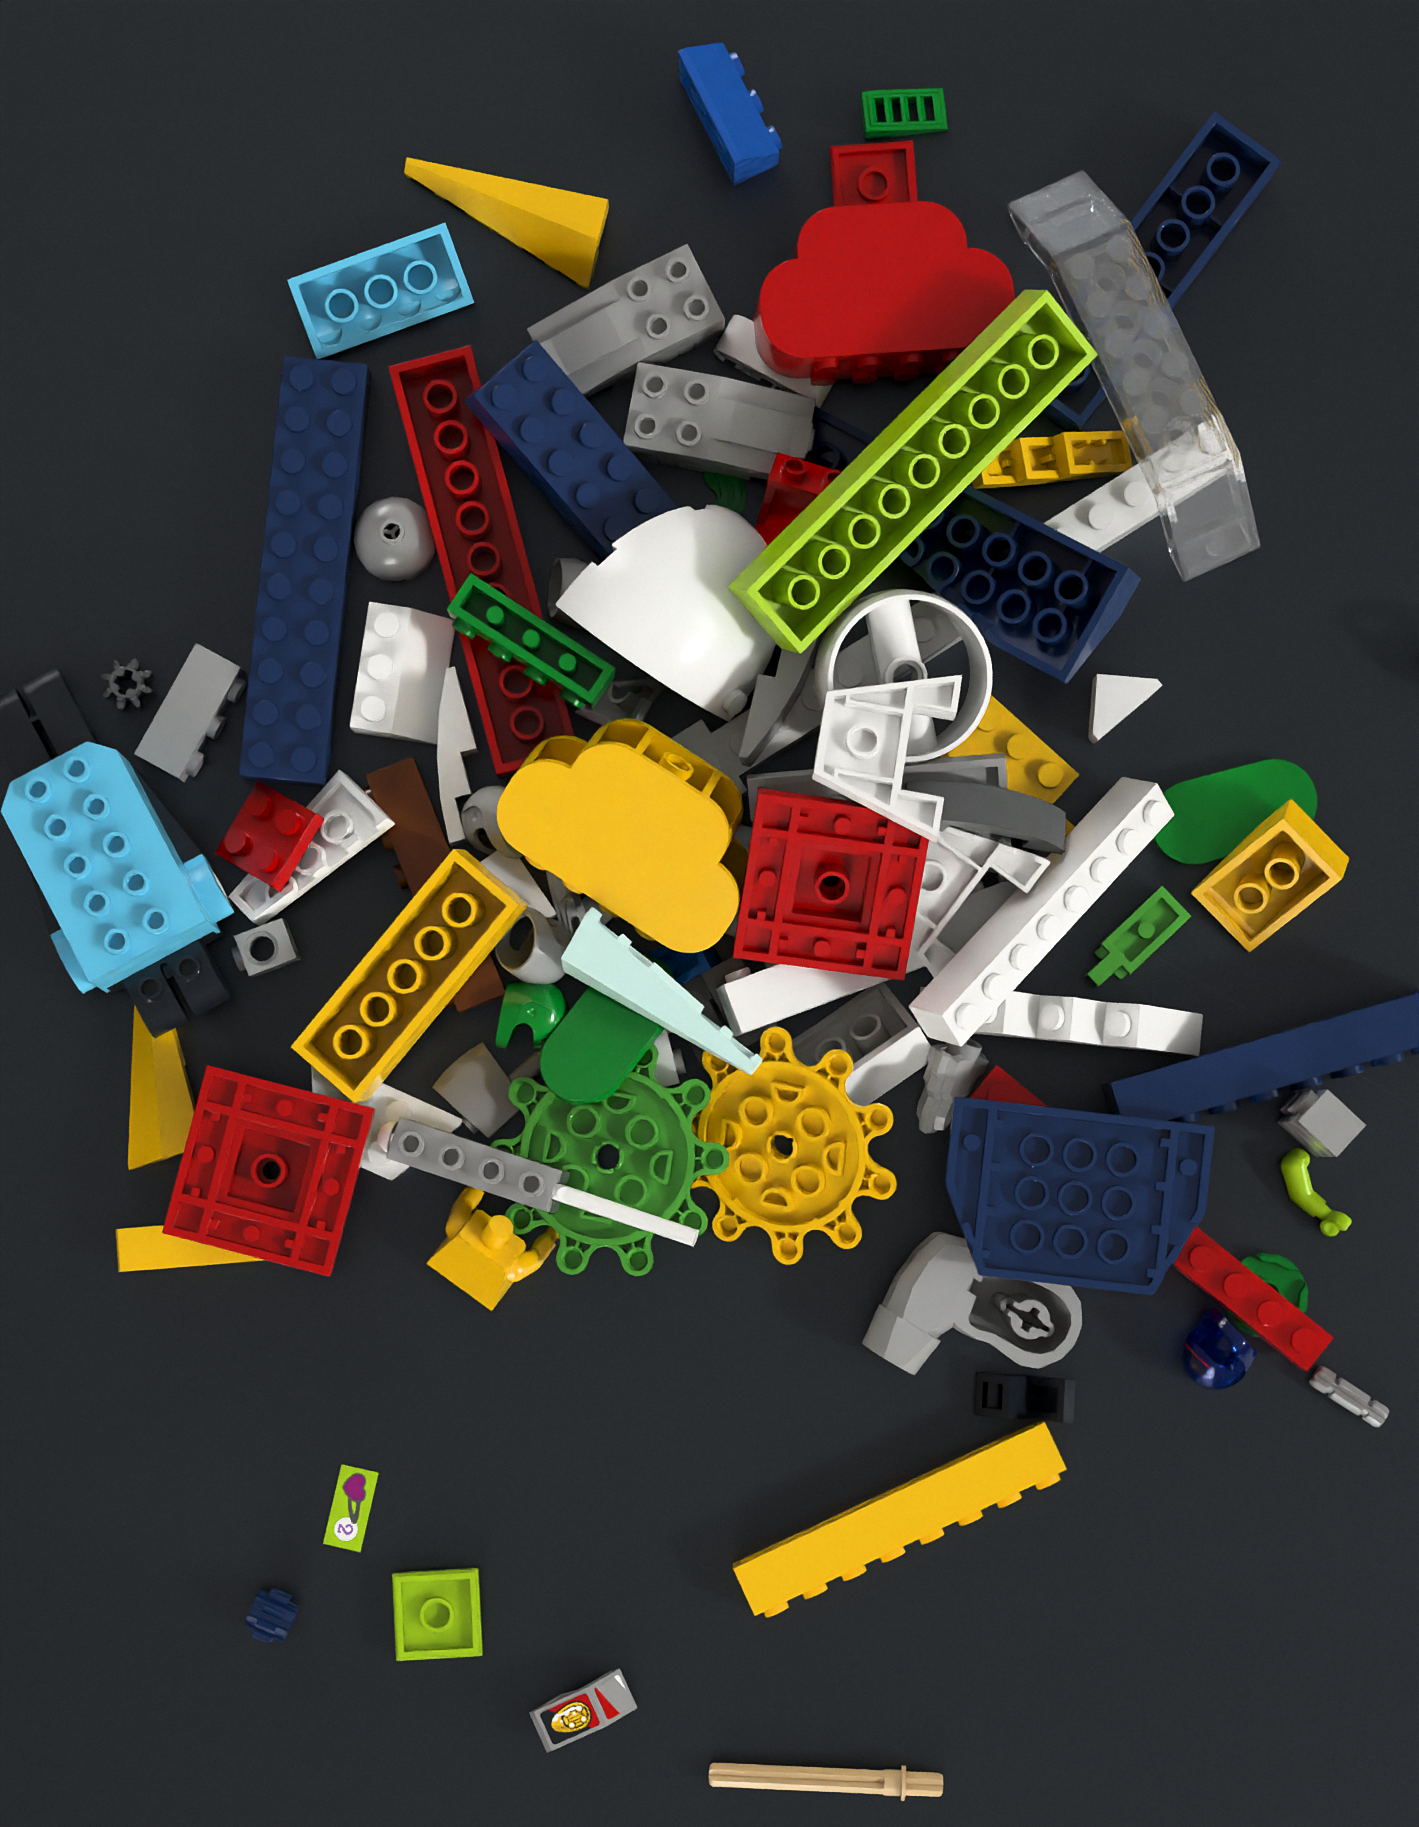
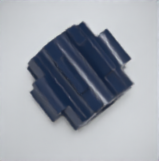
(271, 1616)

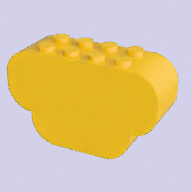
(633, 830)

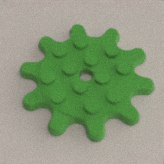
(653, 1171)

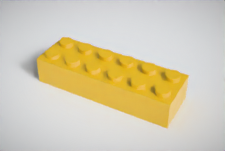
(409, 975)

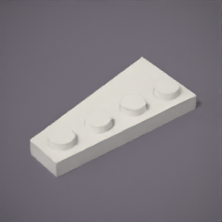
(348, 826)

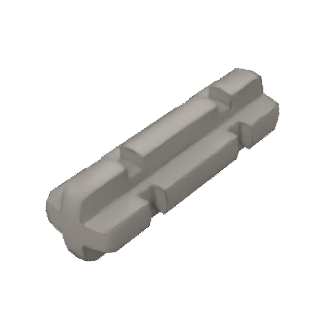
(1349, 1396)

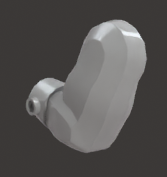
(943, 1291)

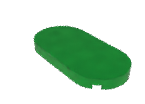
(1226, 806)
(596, 1047)

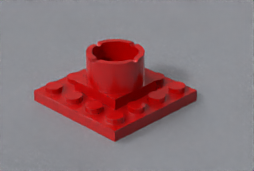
(815, 920)
(223, 1177)

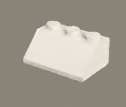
(401, 673)
(876, 1034)

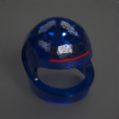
(1216, 1353)

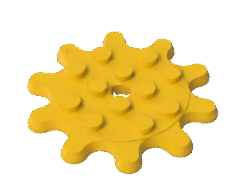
(829, 1145)

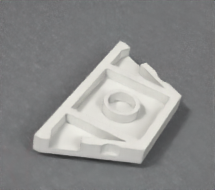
(389, 1106)

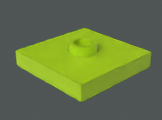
(437, 1614)

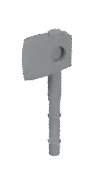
(480, 1088)

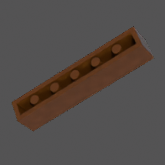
(420, 851)

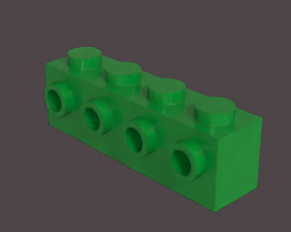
(531, 641)

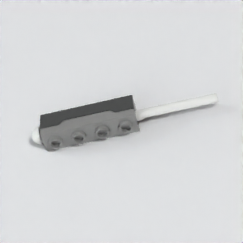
(509, 1175)

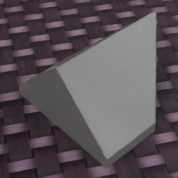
(625, 699)

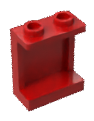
(789, 491)

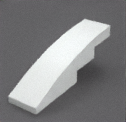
(453, 743)

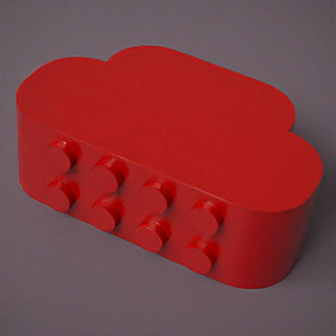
(878, 295)

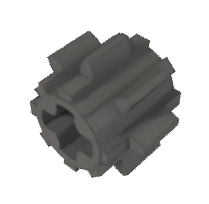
(124, 673)

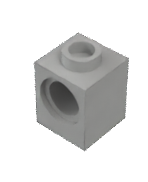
(284, 953)

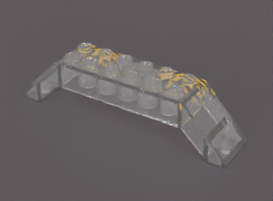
(1144, 370)

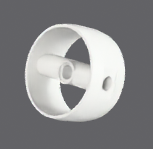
(895, 644)

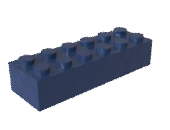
(567, 449)

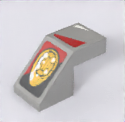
(583, 1710)

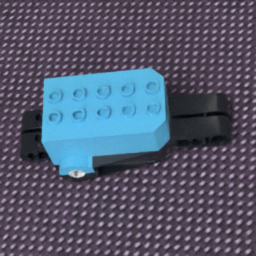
(109, 862)

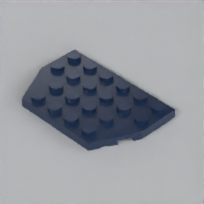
(1075, 1193)

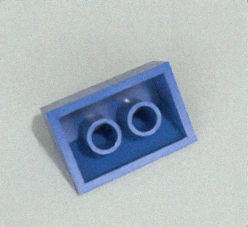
(728, 110)

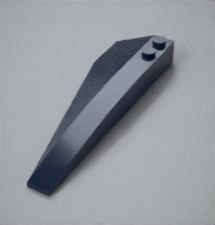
(1006, 571)

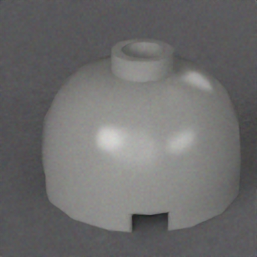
(396, 557)

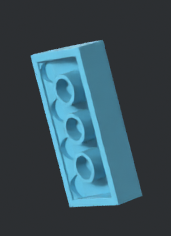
(380, 291)

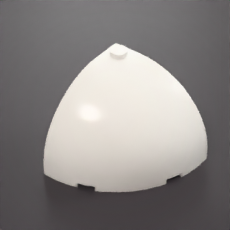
(670, 607)

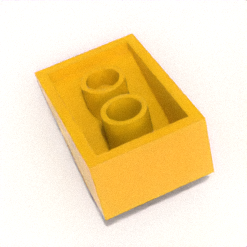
(1271, 876)

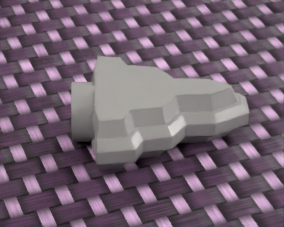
(949, 1074)

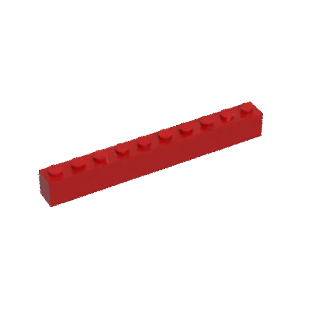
(1213, 1268)

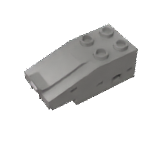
(630, 320)
(715, 422)

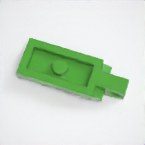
(1138, 937)

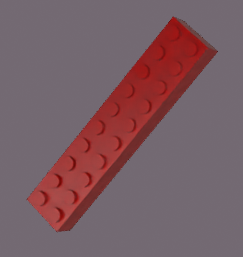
(478, 536)

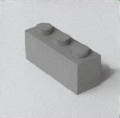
(192, 713)
(1319, 1122)

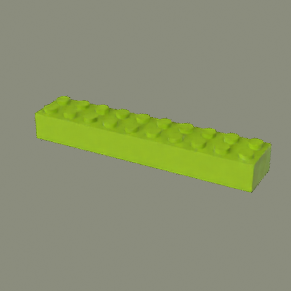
(912, 470)

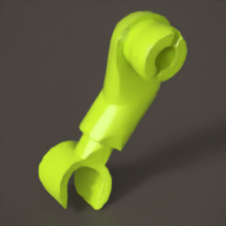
(1300, 1191)

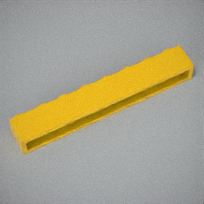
(898, 1518)

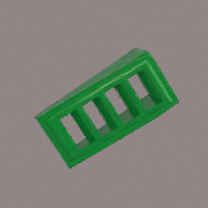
(875, 130)

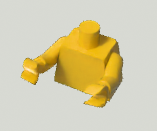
(483, 1251)

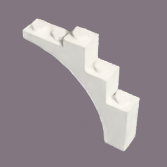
(1095, 1023)

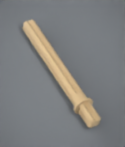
(885, 1782)

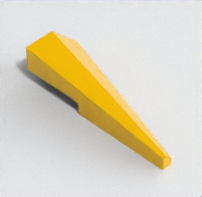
(545, 221)
(159, 1097)

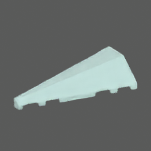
(628, 977)

